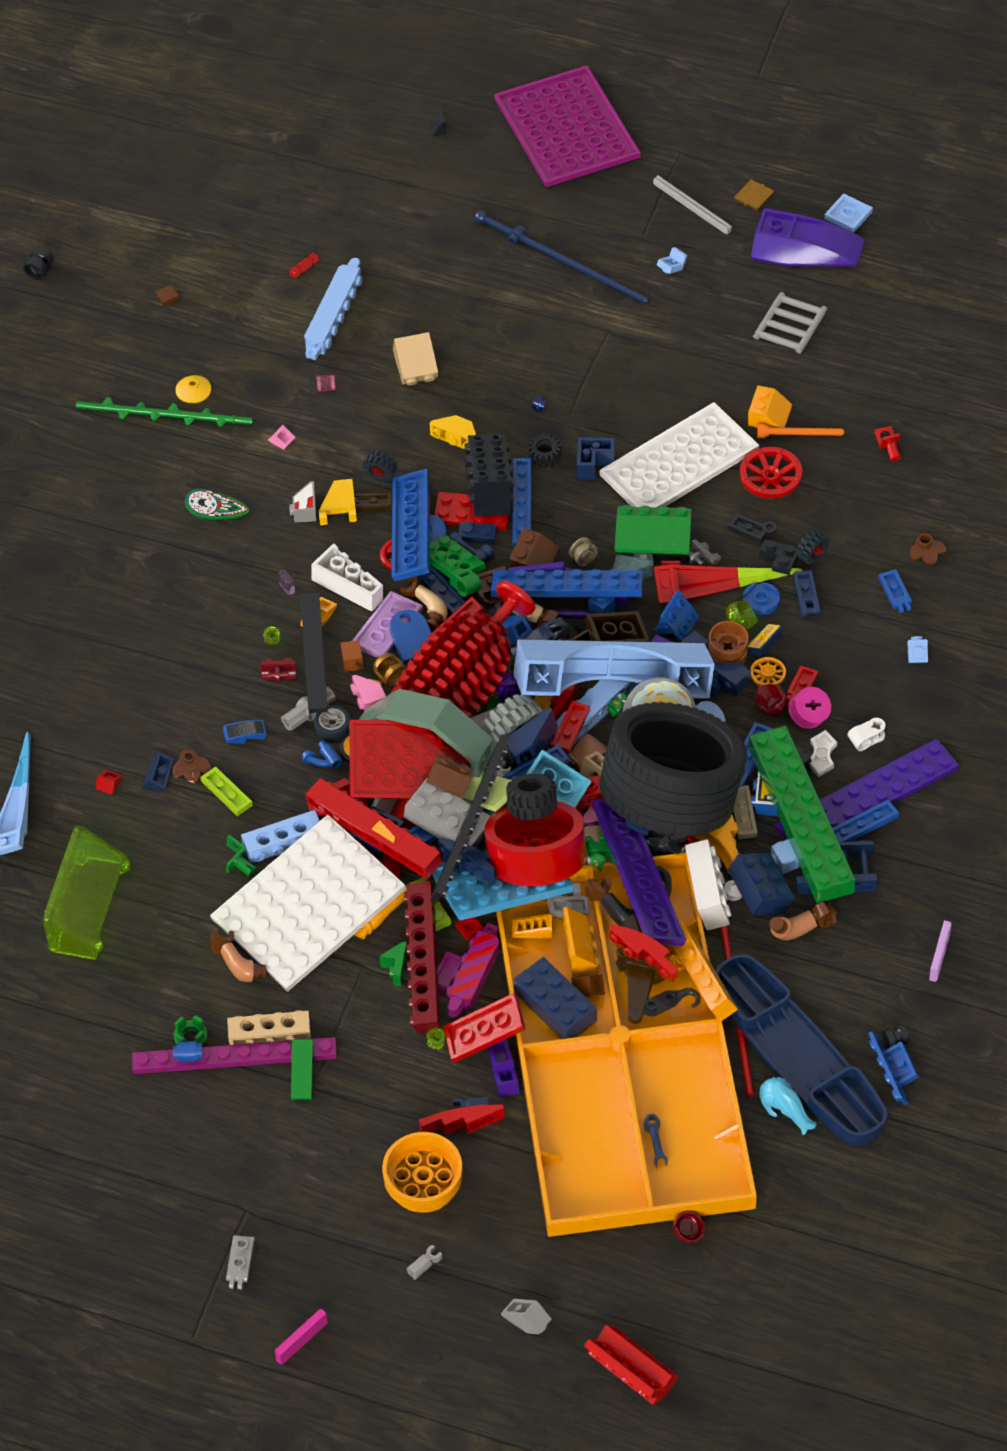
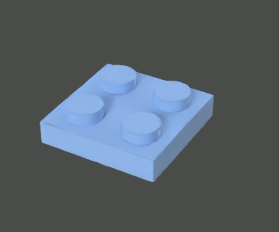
(848, 213)

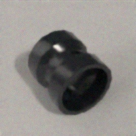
(895, 1035)

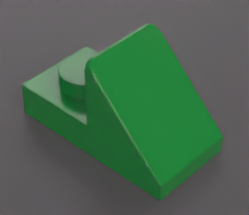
(395, 960)

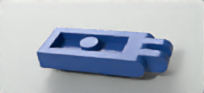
(895, 590)

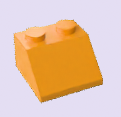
(769, 408)

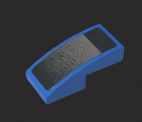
(243, 730)

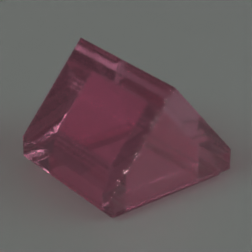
(325, 382)

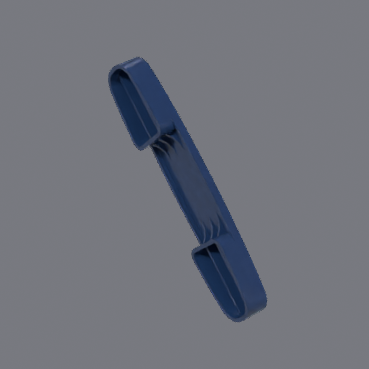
(801, 1052)

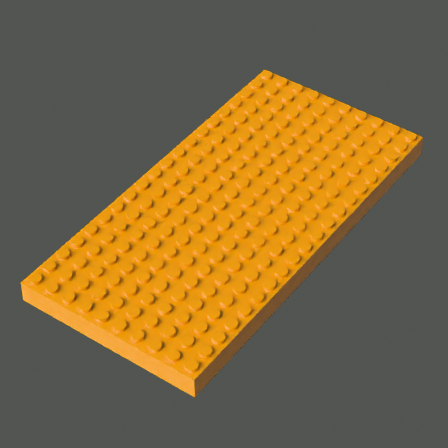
(597, 1088)

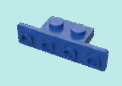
(897, 1065)

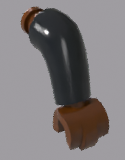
(611, 904)

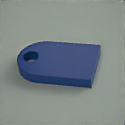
(408, 635)

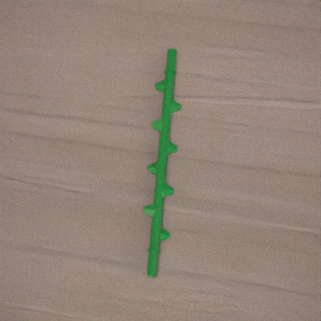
(173, 412)

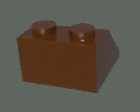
(533, 549)
(449, 775)

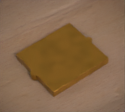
(754, 195)

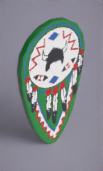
(214, 505)

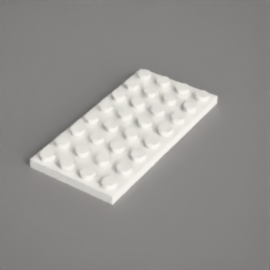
(679, 459)

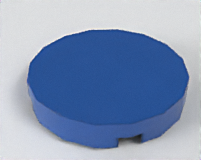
(762, 598)

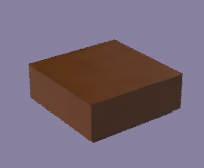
(167, 295)

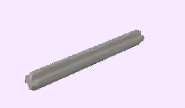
(692, 205)

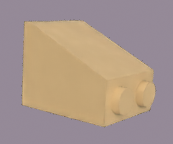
(415, 358)

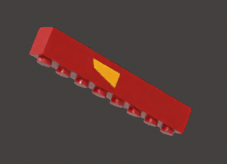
(374, 828)

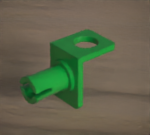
(238, 859)

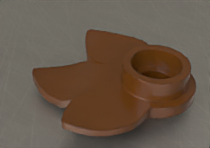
(927, 549)
(191, 768)

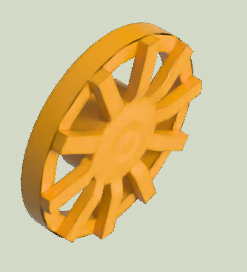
(768, 671)

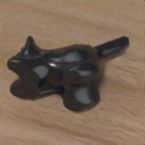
(665, 843)

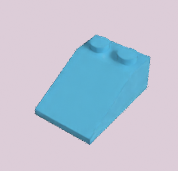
(568, 782)

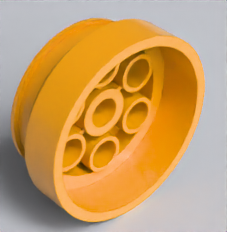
(424, 1149)

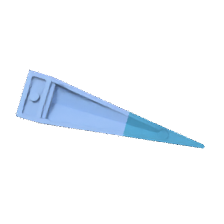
(15, 809)

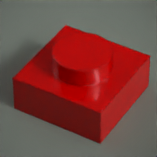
(469, 927)

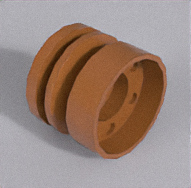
(728, 642)

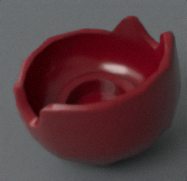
(688, 1227)

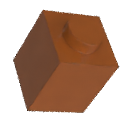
(352, 656)

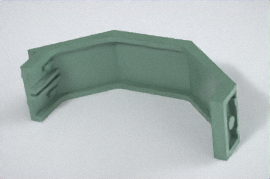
(442, 718)

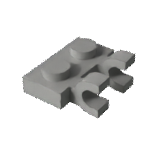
(573, 901)

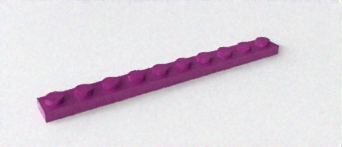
(230, 1056)

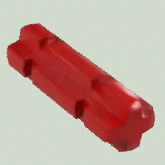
(304, 265)

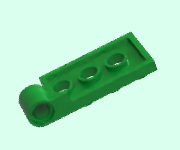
(457, 565)

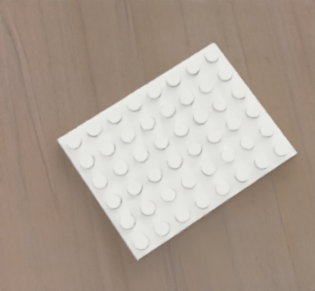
(308, 902)

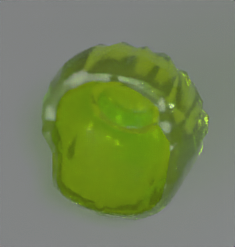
(741, 613)

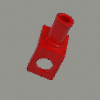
(889, 442)

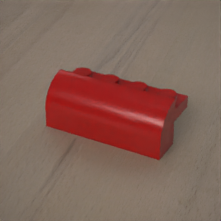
(632, 1364)

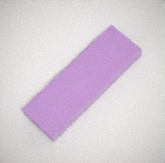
(940, 951)

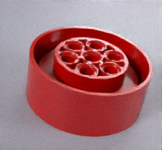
(536, 849)

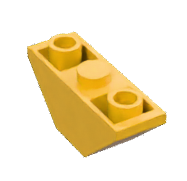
(452, 430)

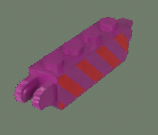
(473, 971)

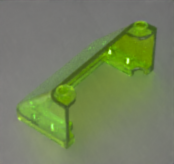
(83, 894)

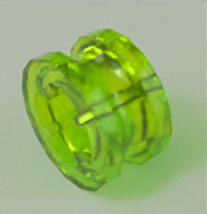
(271, 630)
(432, 1042)

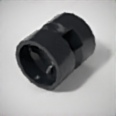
(38, 263)

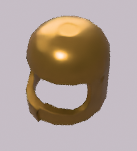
(389, 668)

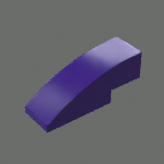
(503, 1069)

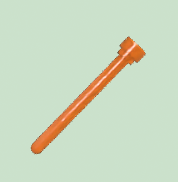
(764, 431)

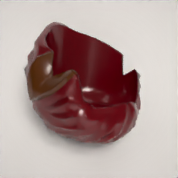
(770, 699)

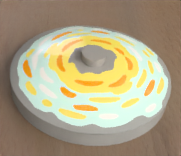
(659, 690)

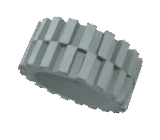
(510, 717)

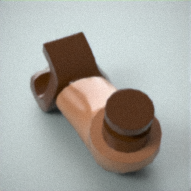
(796, 926)
(240, 967)

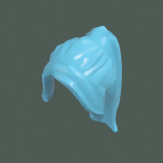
(779, 1095)

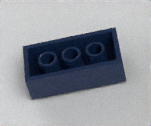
(555, 999)

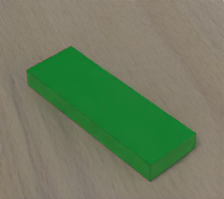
(301, 1069)

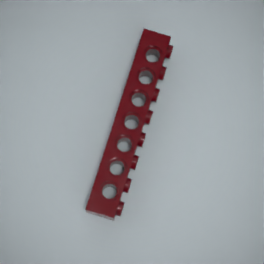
(420, 894)

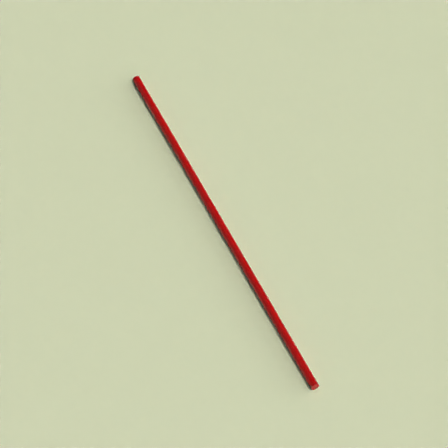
(741, 1038)

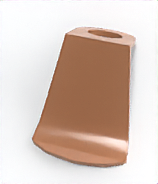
(585, 747)

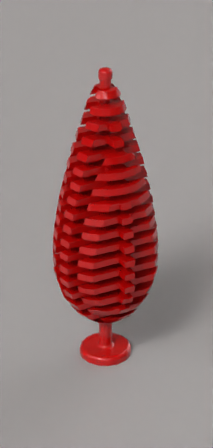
(467, 655)

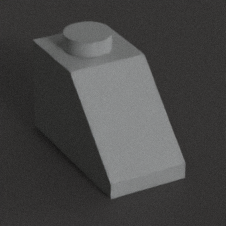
(527, 1315)

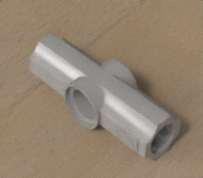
(300, 713)

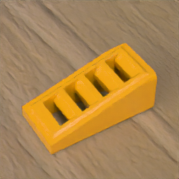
(540, 932)

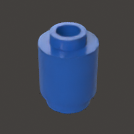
(187, 1051)

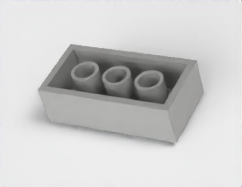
(442, 814)

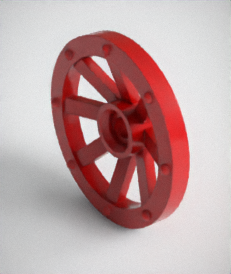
(771, 474)

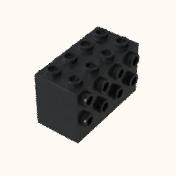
(489, 474)

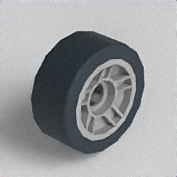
(332, 725)

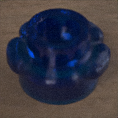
(539, 403)

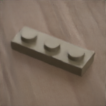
(744, 814)

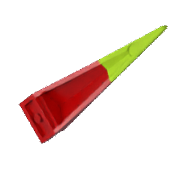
(707, 580)

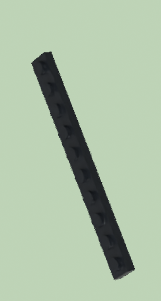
(468, 825)

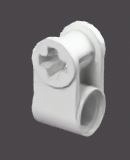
(867, 735)

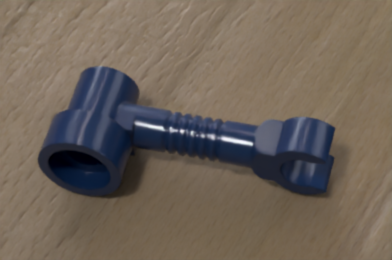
(484, 553)
(653, 1130)

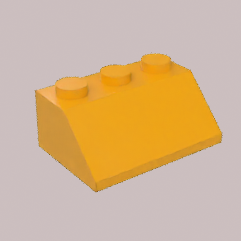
(579, 944)

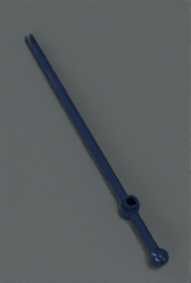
(517, 235)

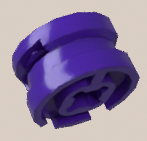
(508, 688)

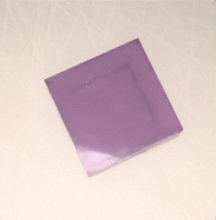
(286, 582)

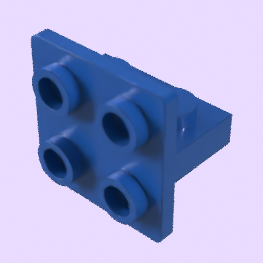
(677, 617)

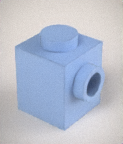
(784, 856)

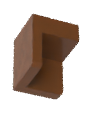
(589, 985)

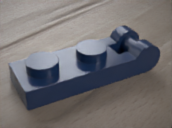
(806, 593)

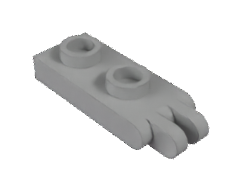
(240, 1260)

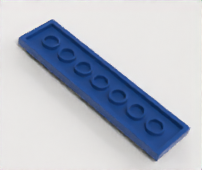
(411, 525)
(573, 583)

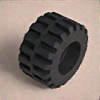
(531, 796)

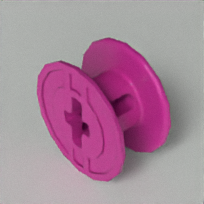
(805, 716)

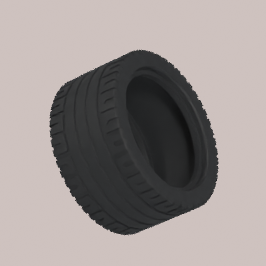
(670, 800)

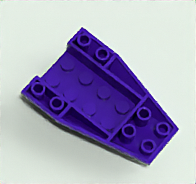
(804, 241)

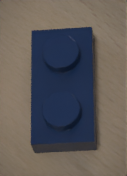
(477, 532)

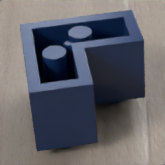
(593, 453)

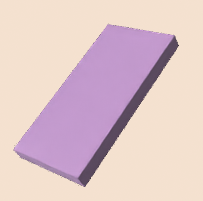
(375, 634)

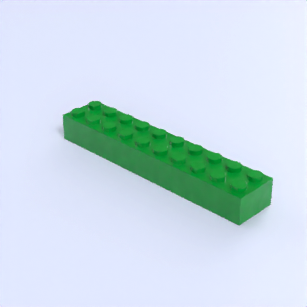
(801, 814)

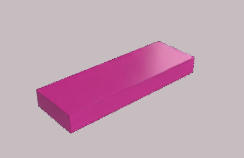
(301, 1336)

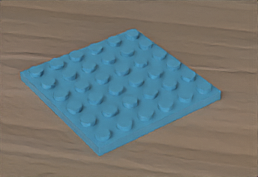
(474, 898)

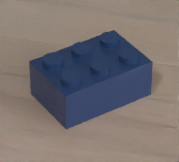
(761, 883)

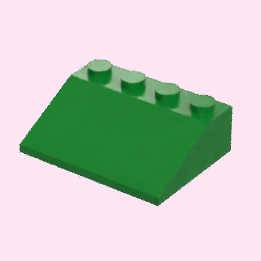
(653, 530)

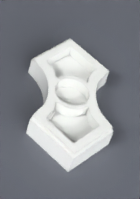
(823, 746)

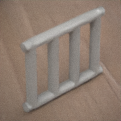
(806, 335)

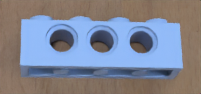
(289, 829)

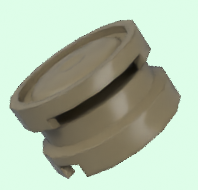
(583, 551)

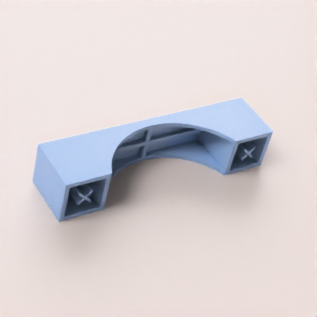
(554, 665)

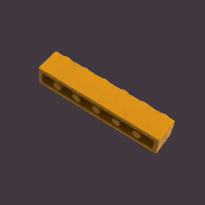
(704, 975)

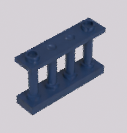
(863, 882)

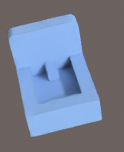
(673, 262)
(917, 650)

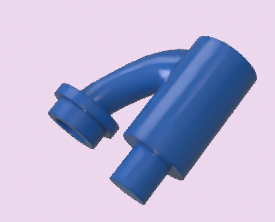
(331, 757)

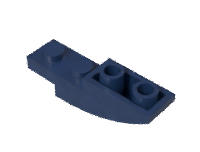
(473, 860)

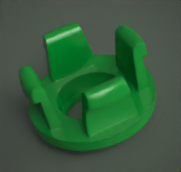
(195, 1025)

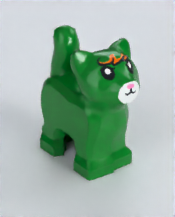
(598, 851)

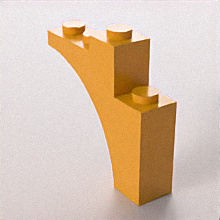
(724, 841)

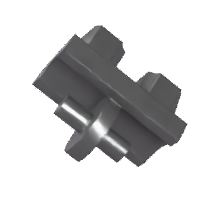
(700, 555)

